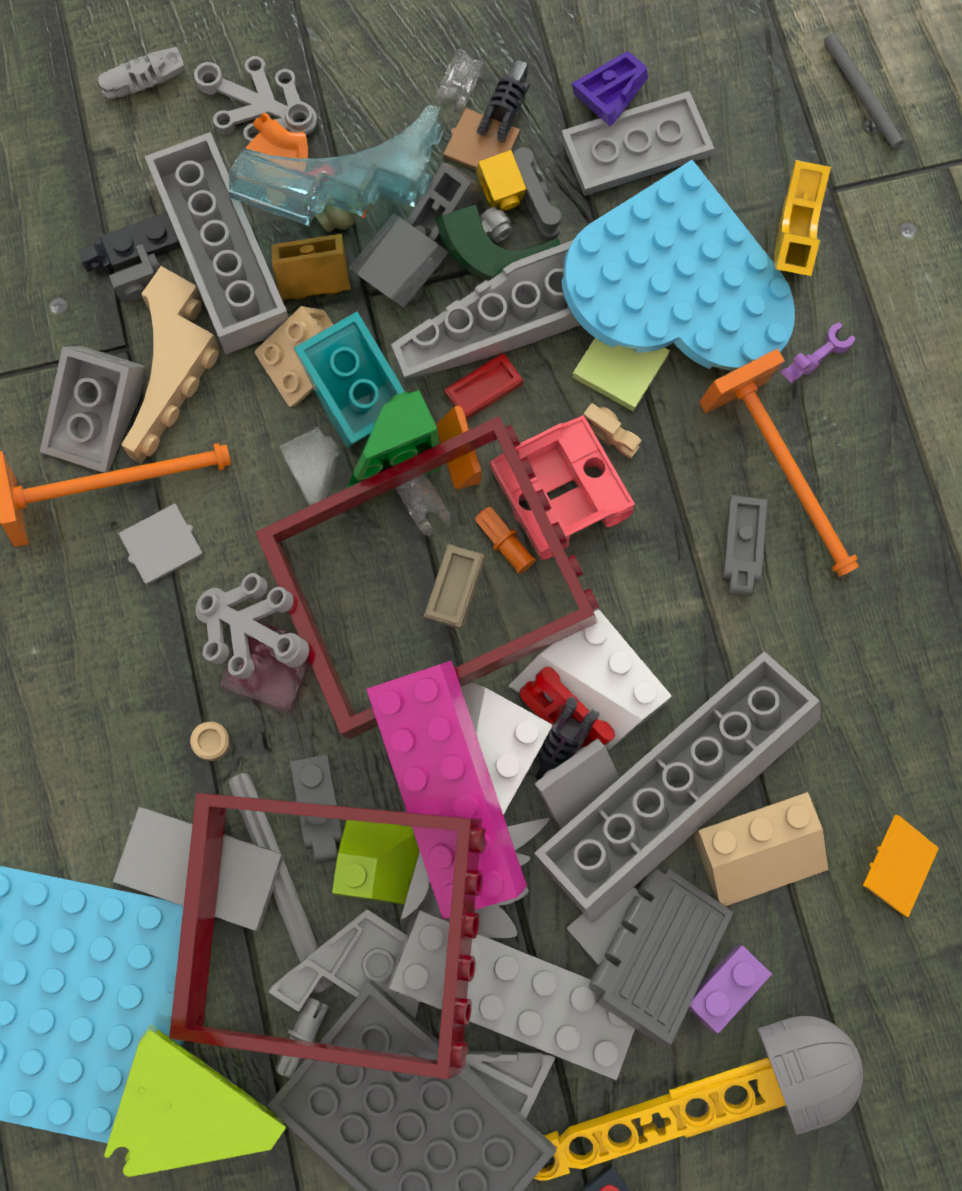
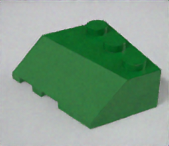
(398, 434)

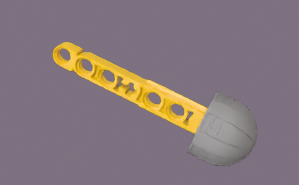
(807, 1070)

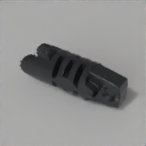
(506, 101)
(565, 737)

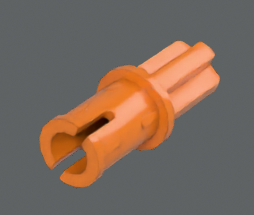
(504, 540)

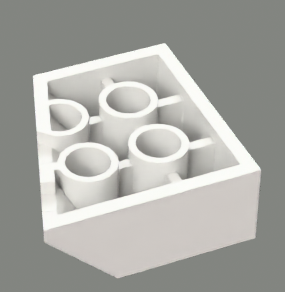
(602, 676)
(506, 737)

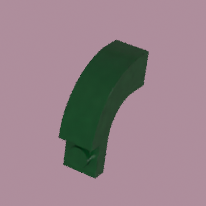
(473, 249)

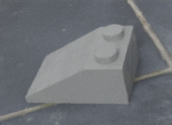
(91, 406)

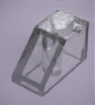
(312, 463)

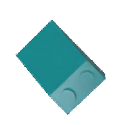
(349, 377)

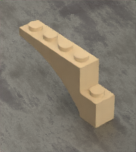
(179, 359)

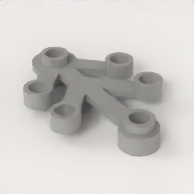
(256, 102)
(216, 607)

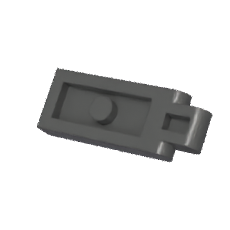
(744, 543)
(315, 784)

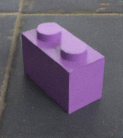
(728, 988)

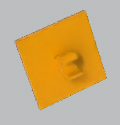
(901, 866)

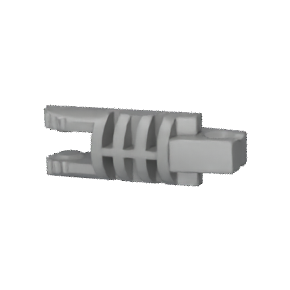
(141, 73)

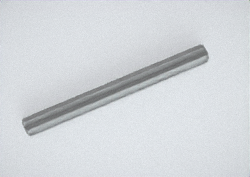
(284, 890)

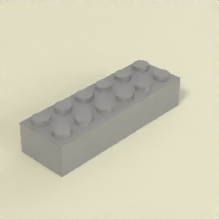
(217, 242)
(516, 997)

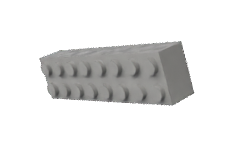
(678, 786)

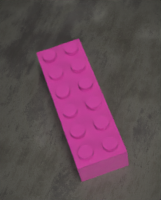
(446, 775)

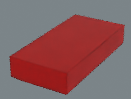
(484, 386)

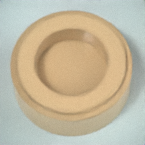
(210, 741)

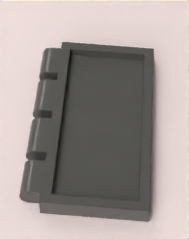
(660, 955)

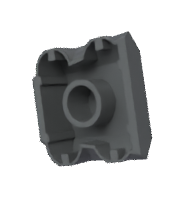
(399, 261)

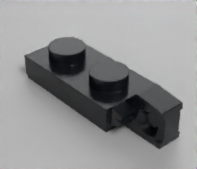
(119, 247)

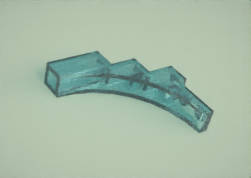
(350, 182)

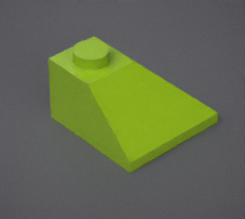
(376, 862)

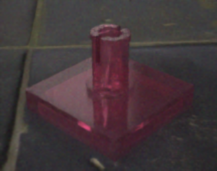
(272, 680)

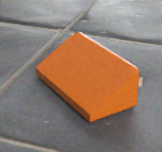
(466, 469)

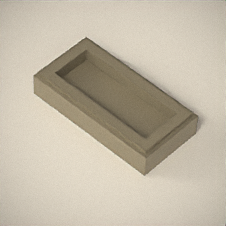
(454, 586)

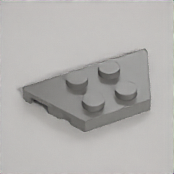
(512, 1074)

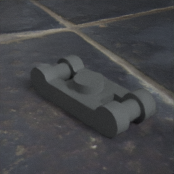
(537, 197)

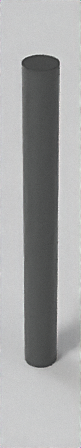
(863, 91)

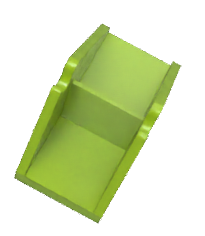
(184, 1112)

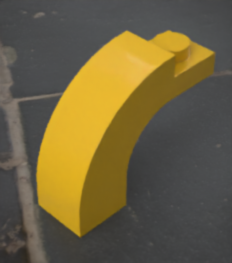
(799, 219)

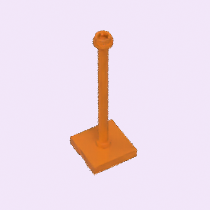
(743, 385)
(15, 498)

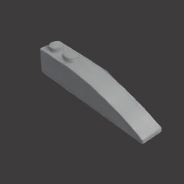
(499, 316)

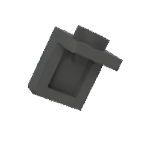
(132, 281)

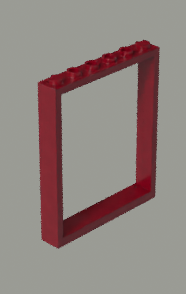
(321, 662)
(199, 920)

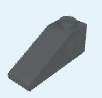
(446, 193)

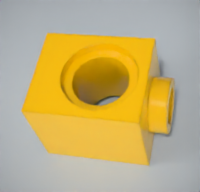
(501, 181)

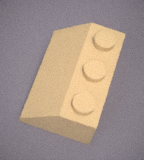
(762, 849)

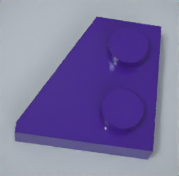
(611, 86)

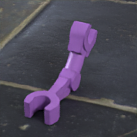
(809, 363)

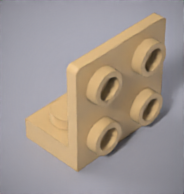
(280, 358)

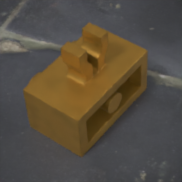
(310, 267)

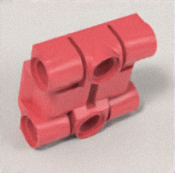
(557, 459)

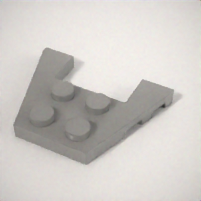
(351, 959)

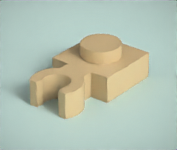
(609, 430)

